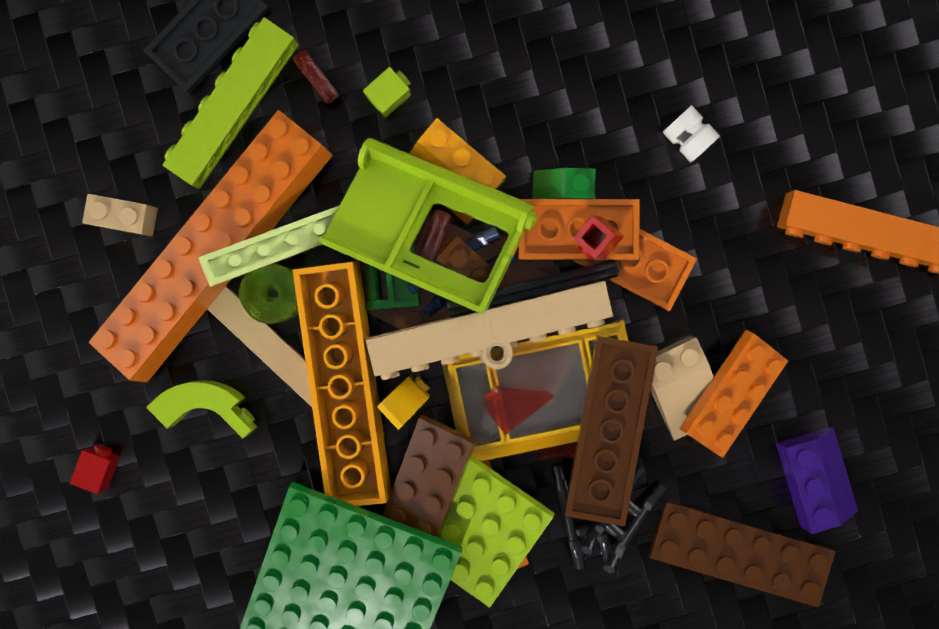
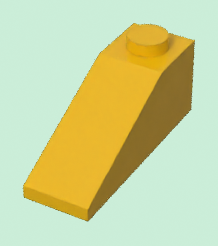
(404, 400)

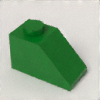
(564, 183)

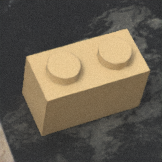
(120, 215)

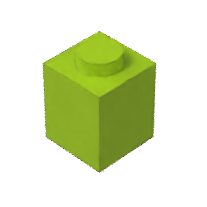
(388, 91)

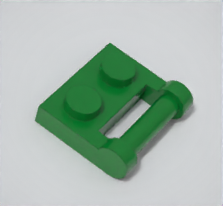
(397, 291)

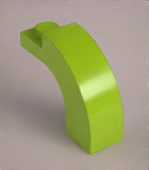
(179, 400)

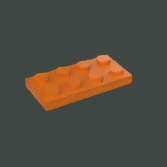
(563, 218)
(657, 273)
(734, 393)

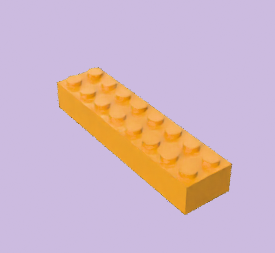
(342, 383)

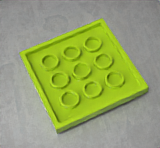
(494, 527)

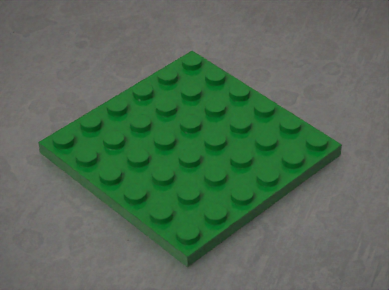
(347, 569)

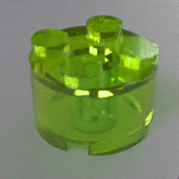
(255, 298)

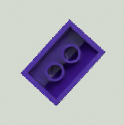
(817, 480)

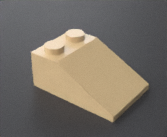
(679, 381)

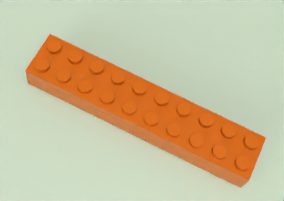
(240, 207)

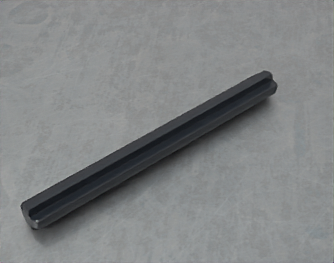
(543, 286)

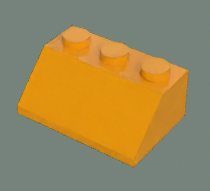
(451, 152)

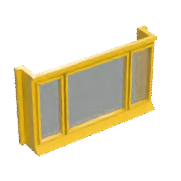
(551, 364)

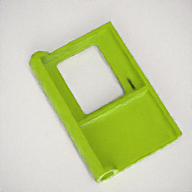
(390, 206)

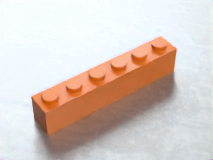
(860, 229)

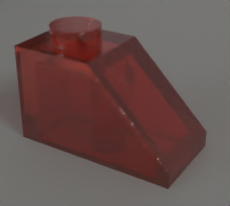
(514, 404)

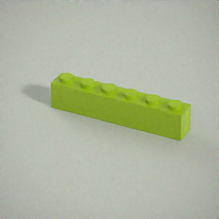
(230, 103)

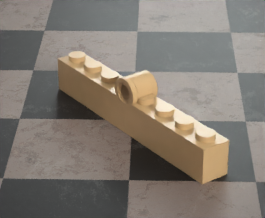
(479, 333)

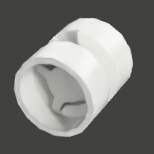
(701, 136)

